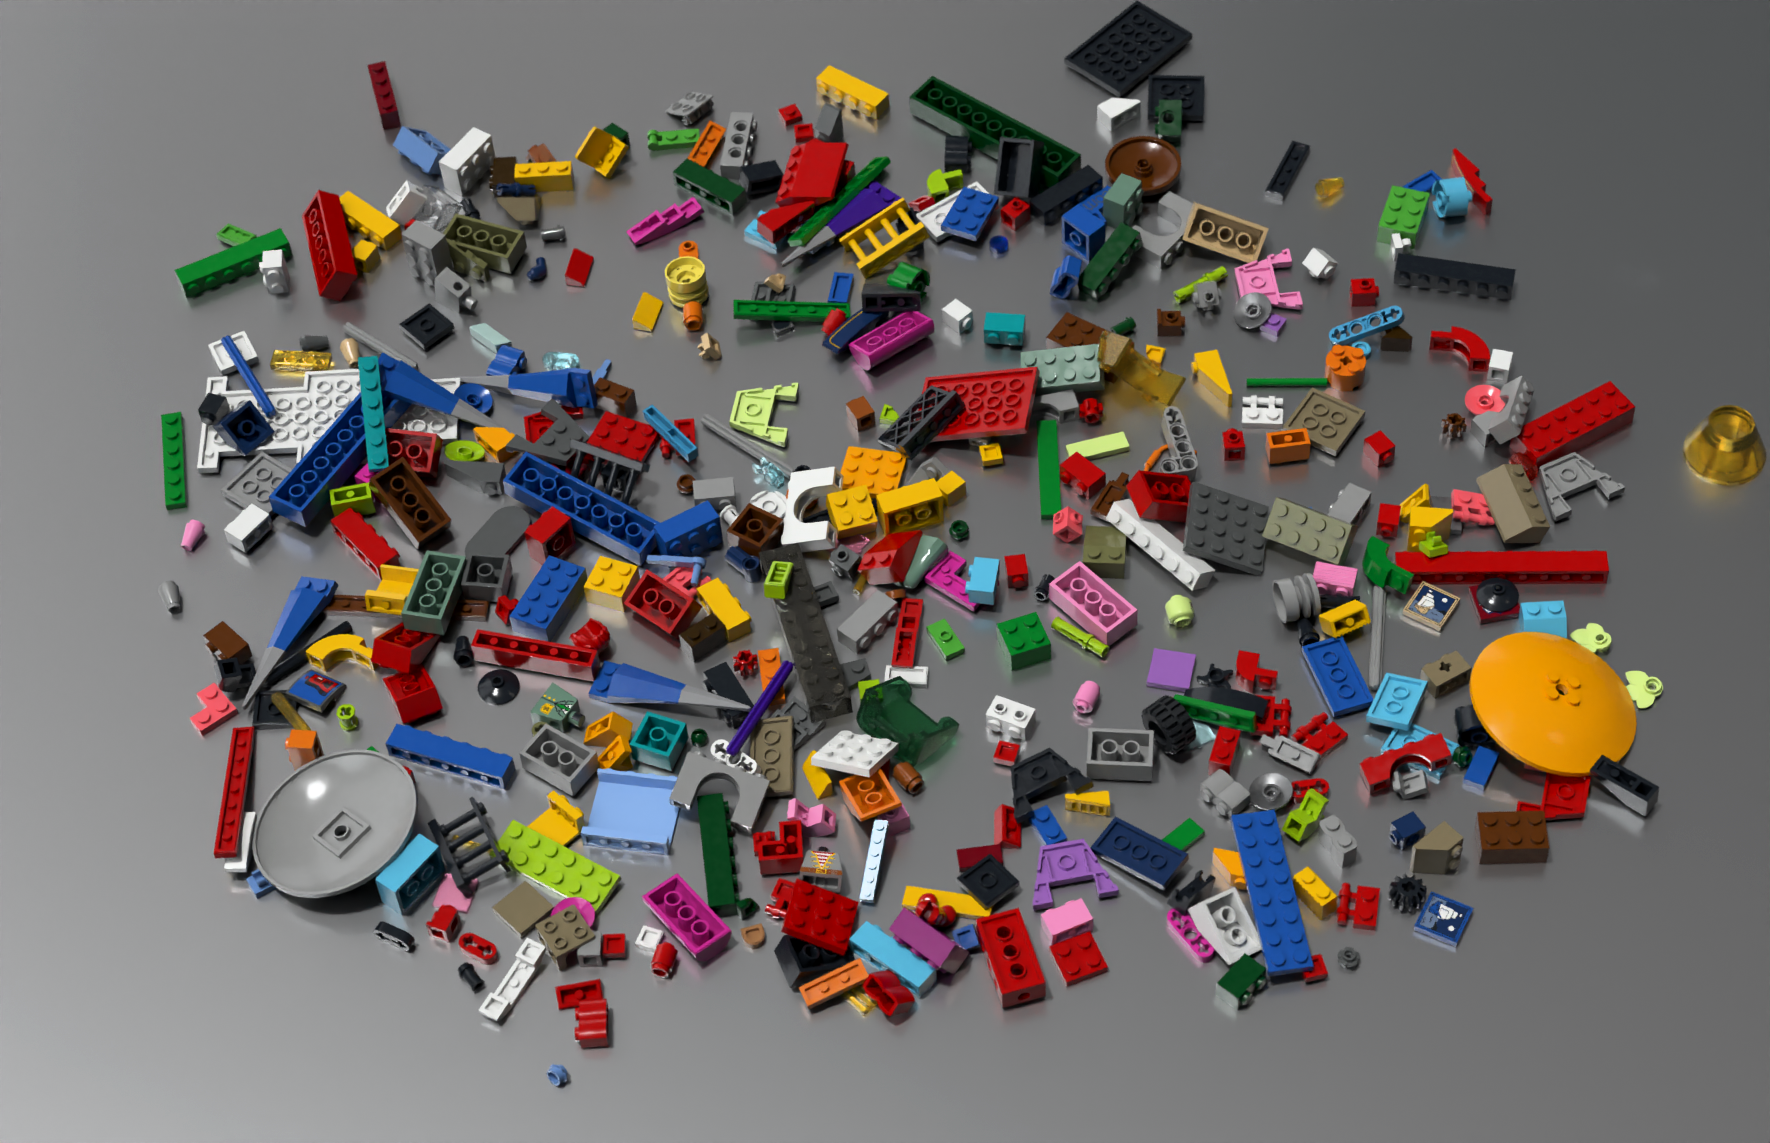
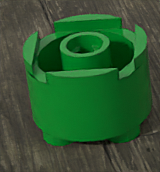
(910, 277)

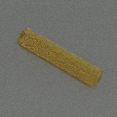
(289, 712)

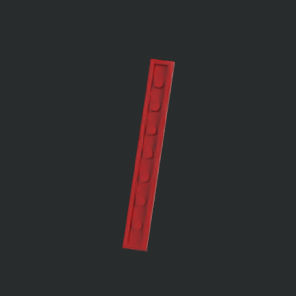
(234, 793)

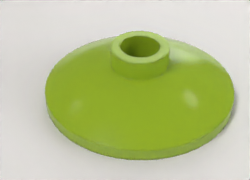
(464, 451)

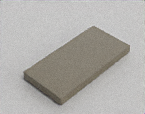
(774, 752)

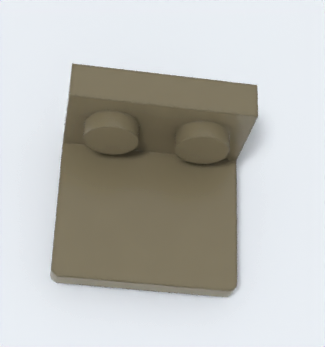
(563, 934)

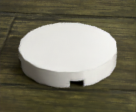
(771, 502)

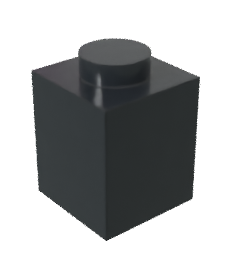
(213, 409)

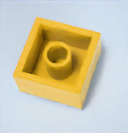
(851, 511)
(611, 583)

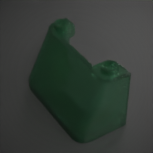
(891, 715)

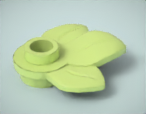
(1592, 638)
(1639, 689)

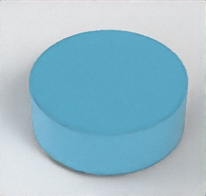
(1364, 346)

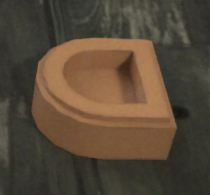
(753, 936)

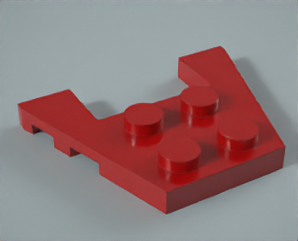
(537, 424)
(1562, 796)

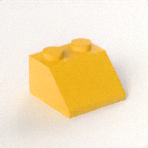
(1427, 520)

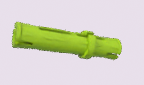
(1187, 290)
(1086, 640)

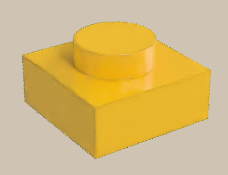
(991, 454)

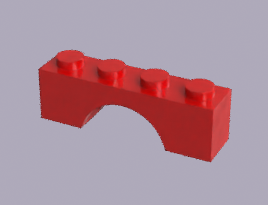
(1429, 752)

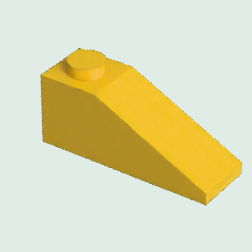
(1212, 375)

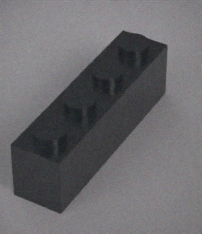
(1065, 195)

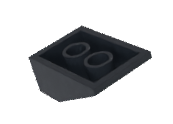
(806, 962)

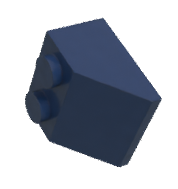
(244, 428)

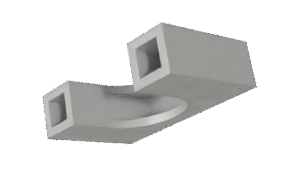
(1161, 249)
(699, 770)

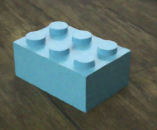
(410, 874)

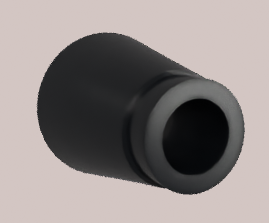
(1307, 633)
(463, 653)

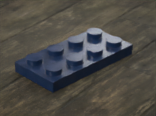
(1139, 853)

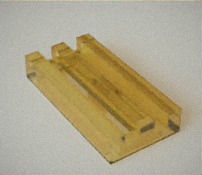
(870, 1005)

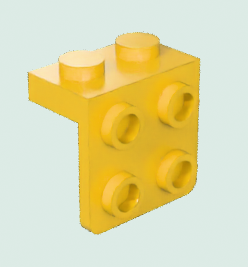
(602, 151)
(559, 822)

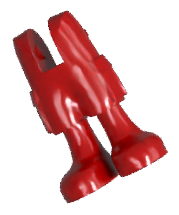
(936, 916)

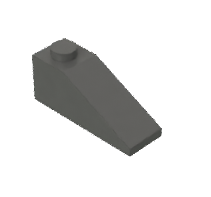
(480, 476)

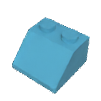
(1543, 617)

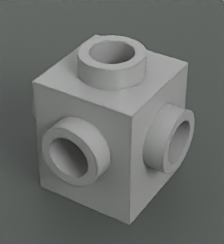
(1199, 295)

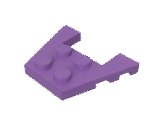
(1068, 864)

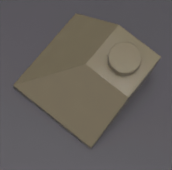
(522, 208)

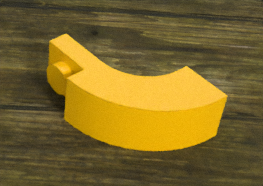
(340, 648)

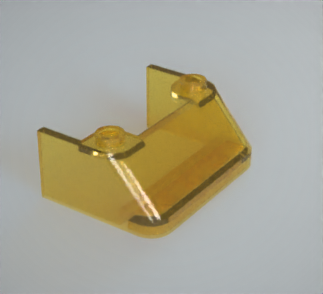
(1136, 370)

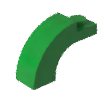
(1382, 570)

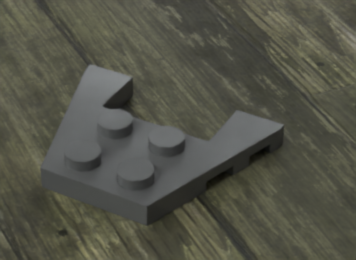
(555, 442)

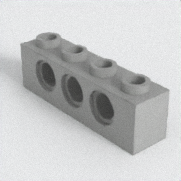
(737, 144)

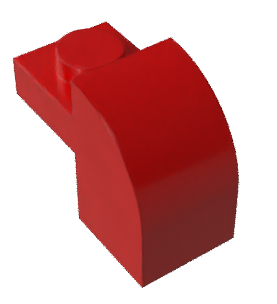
(1250, 675)

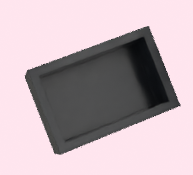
(1018, 167)

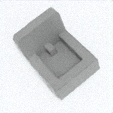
(1411, 784)

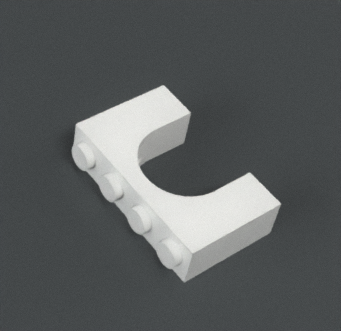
(803, 489)

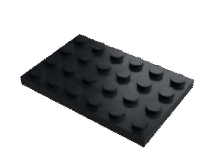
(1128, 48)

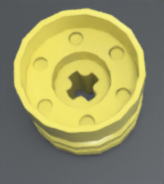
(686, 281)

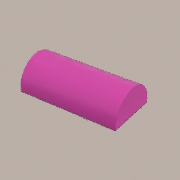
(891, 338)
(688, 918)

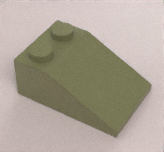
(1105, 551)

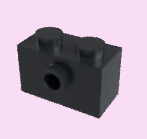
(760, 177)

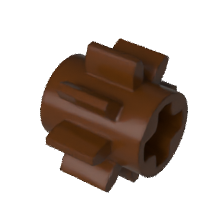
(1453, 425)

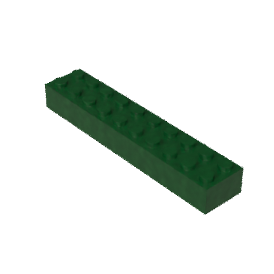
(966, 116)

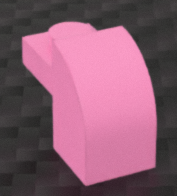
(815, 821)

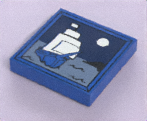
(1443, 919)

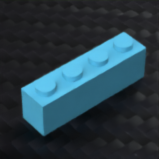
(888, 954)

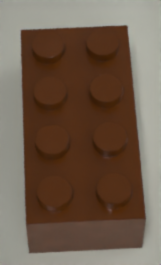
(1077, 332)
(410, 503)

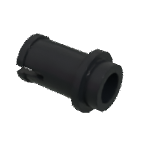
(1042, 591)
(471, 977)

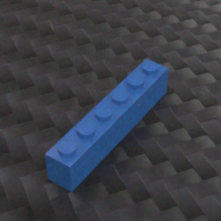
(450, 756)

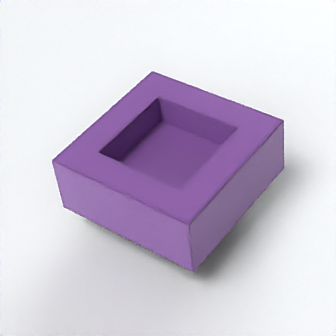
(1274, 325)

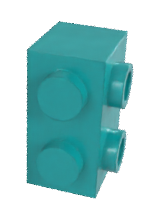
(1004, 328)

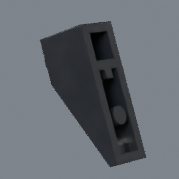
(889, 298)
(1626, 785)

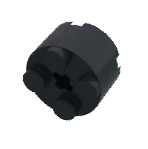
(1470, 730)

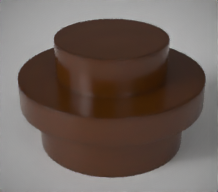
(685, 483)

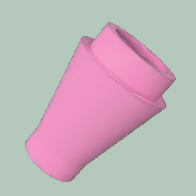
(193, 532)

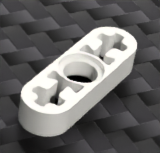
(744, 759)

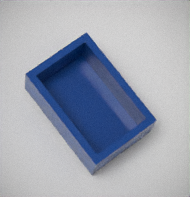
(689, 532)

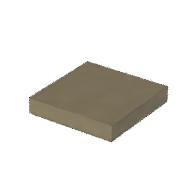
(523, 909)

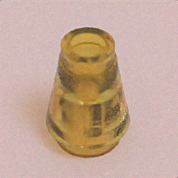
(1328, 186)

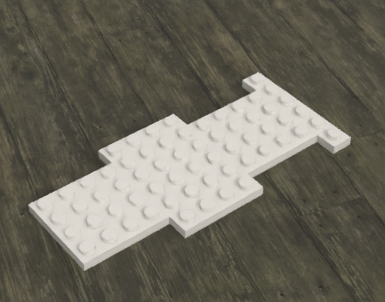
(308, 412)

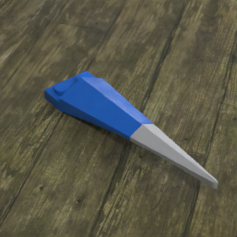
(409, 385)
(566, 386)
(299, 611)
(634, 685)

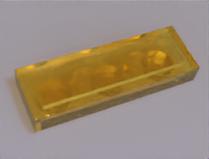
(300, 361)

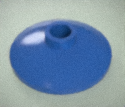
(476, 396)

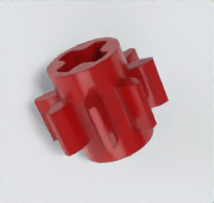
(1091, 410)
(745, 662)

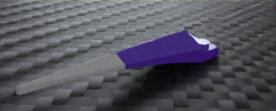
(860, 209)

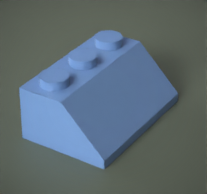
(421, 148)

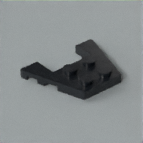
(1040, 774)

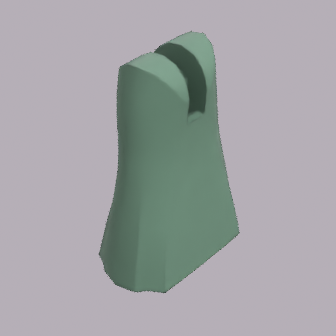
(928, 552)

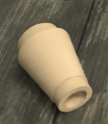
(350, 351)

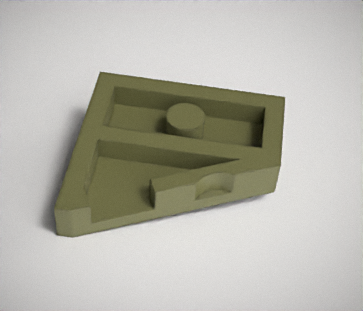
(468, 263)

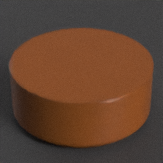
(896, 594)

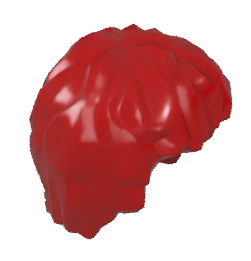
(591, 636)

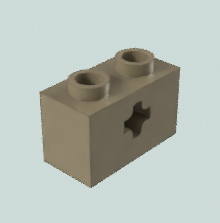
(1446, 674)

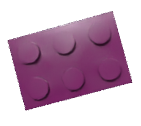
(928, 942)

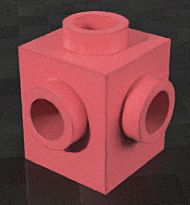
(1067, 524)

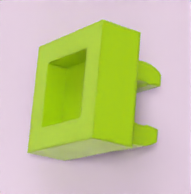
(1433, 545)

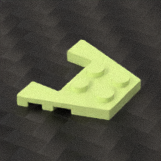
(754, 410)

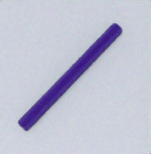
(759, 708)

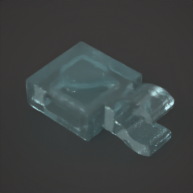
(772, 473)

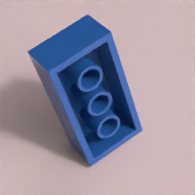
(548, 599)

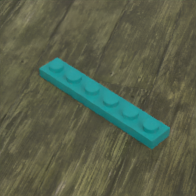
(373, 413)

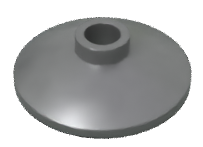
(1248, 305)
(1268, 785)

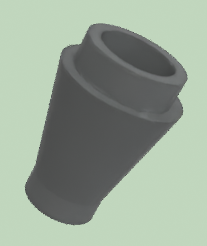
(312, 343)

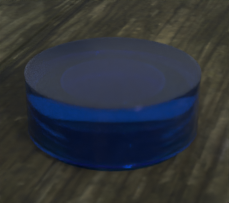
(998, 244)

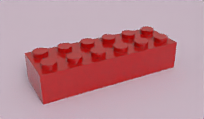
(329, 245)
(1574, 425)

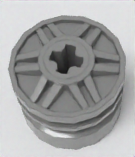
(1296, 598)

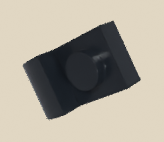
(232, 675)

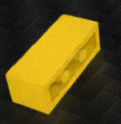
(546, 175)
(717, 599)

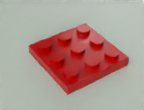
(623, 437)
(819, 917)

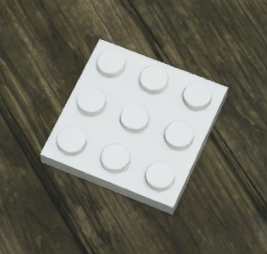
(855, 753)

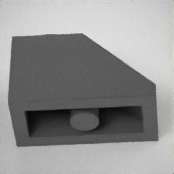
(829, 124)

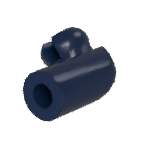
(539, 270)

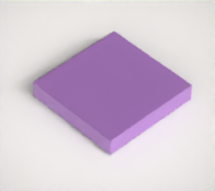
(1171, 670)

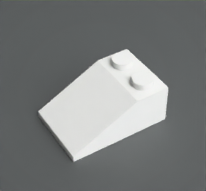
(1226, 925)

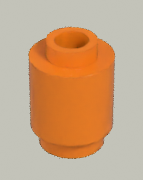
(693, 315)

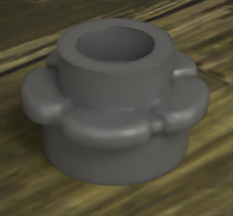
(1345, 962)

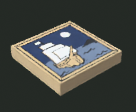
(1431, 606)

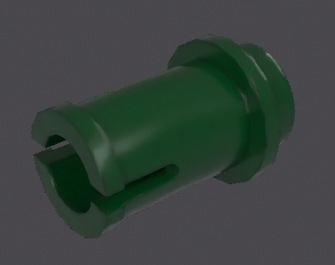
(1124, 327)

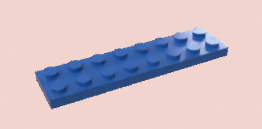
(1271, 893)

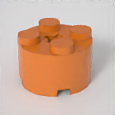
(1345, 367)

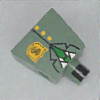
(557, 709)

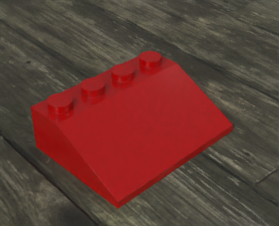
(812, 173)

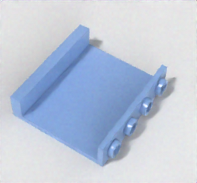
(632, 812)

